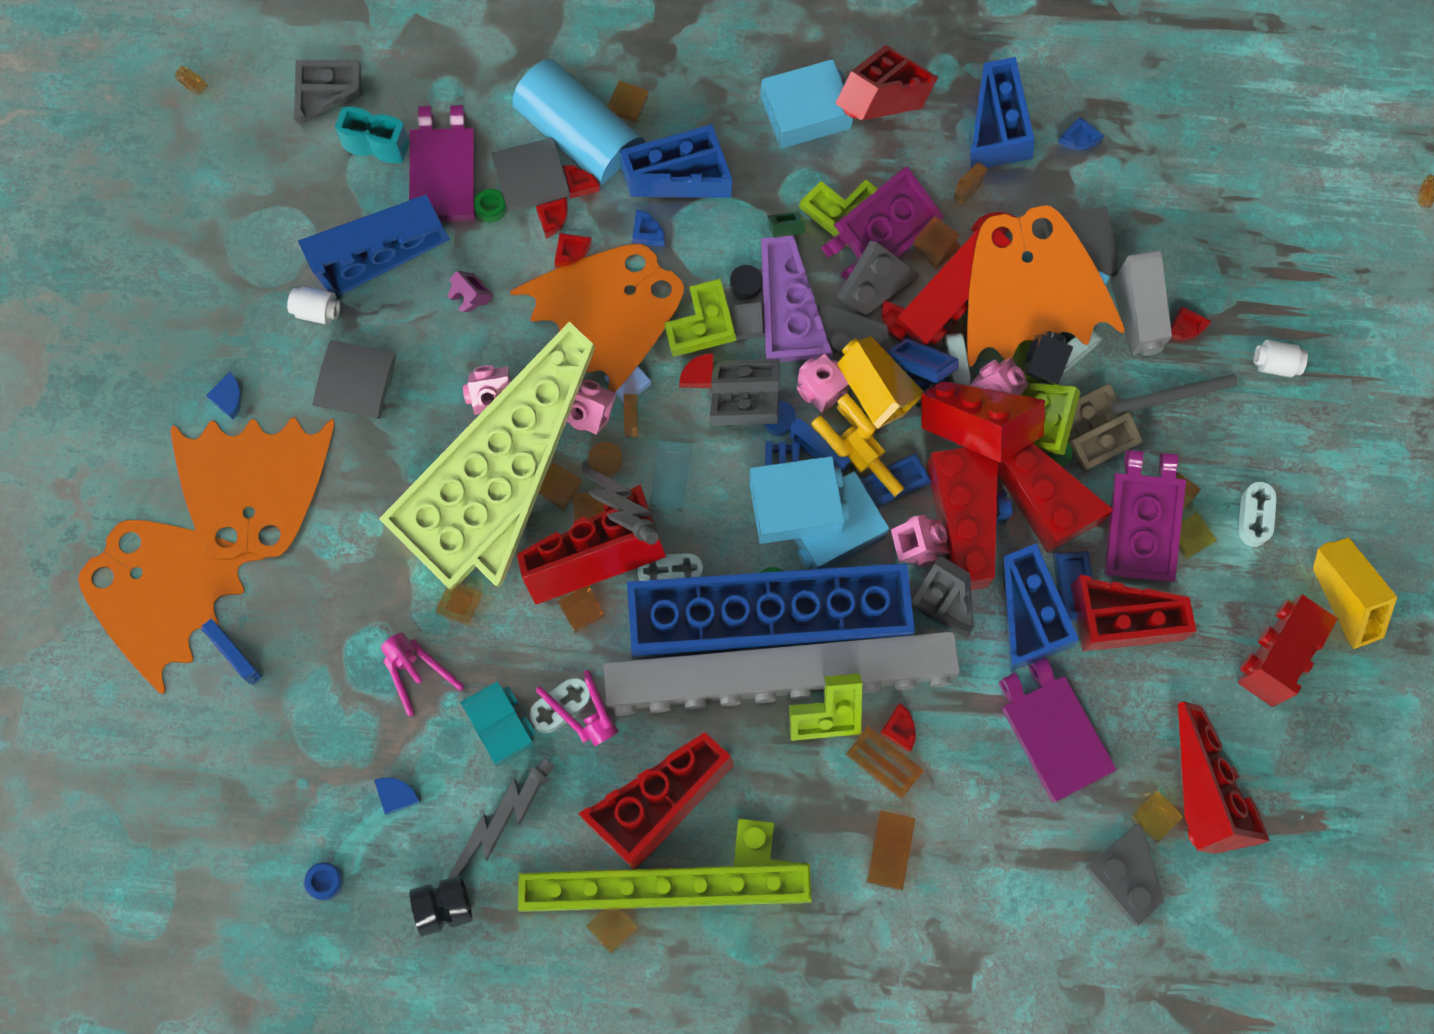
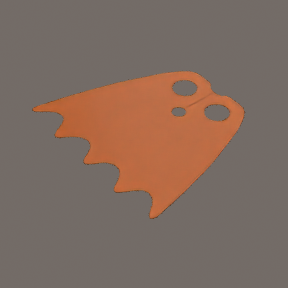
(1021, 299)
(595, 302)
(252, 470)
(171, 599)

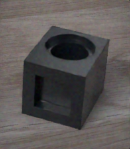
(1047, 358)

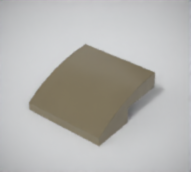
(1098, 432)

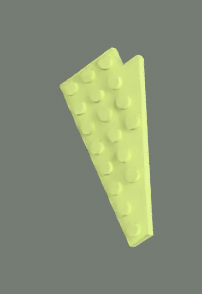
(484, 485)

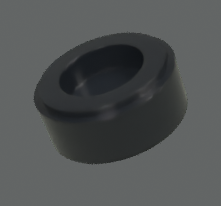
(746, 282)

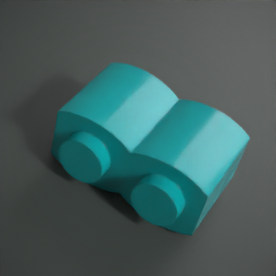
(372, 134)
(498, 723)

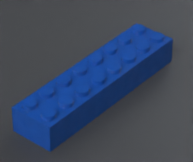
(768, 610)

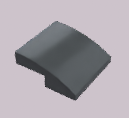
(530, 174)
(1095, 234)
(354, 379)
(745, 392)

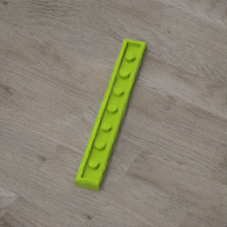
(664, 887)

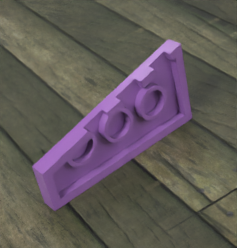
(790, 311)

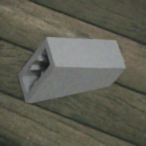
(1143, 303)

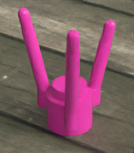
(401, 654)
(599, 725)

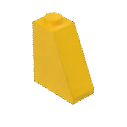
(878, 381)
(1354, 591)

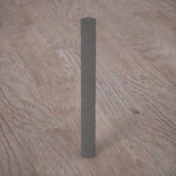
(1173, 394)

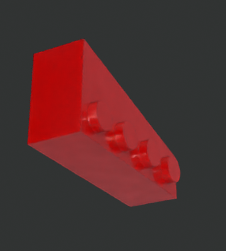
(944, 294)
(966, 504)
(586, 554)

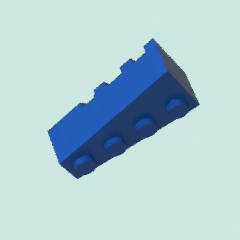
(373, 244)

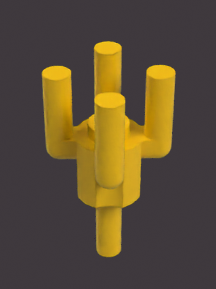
(858, 443)

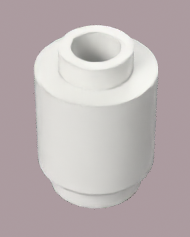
(313, 305)
(1280, 358)

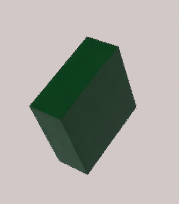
(786, 224)

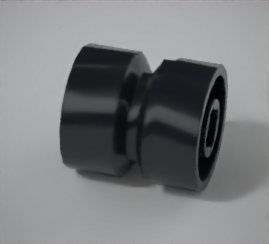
(440, 905)

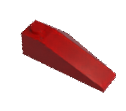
(1213, 803)

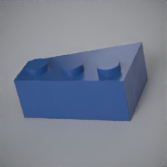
(1002, 119)
(678, 166)
(1034, 609)

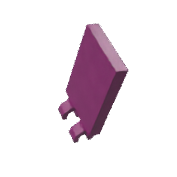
(444, 165)
(887, 216)
(1145, 520)
(1055, 732)

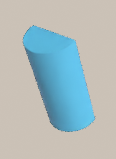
(574, 119)

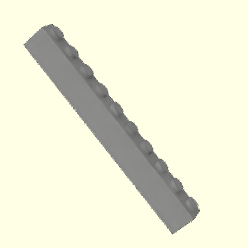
(778, 672)

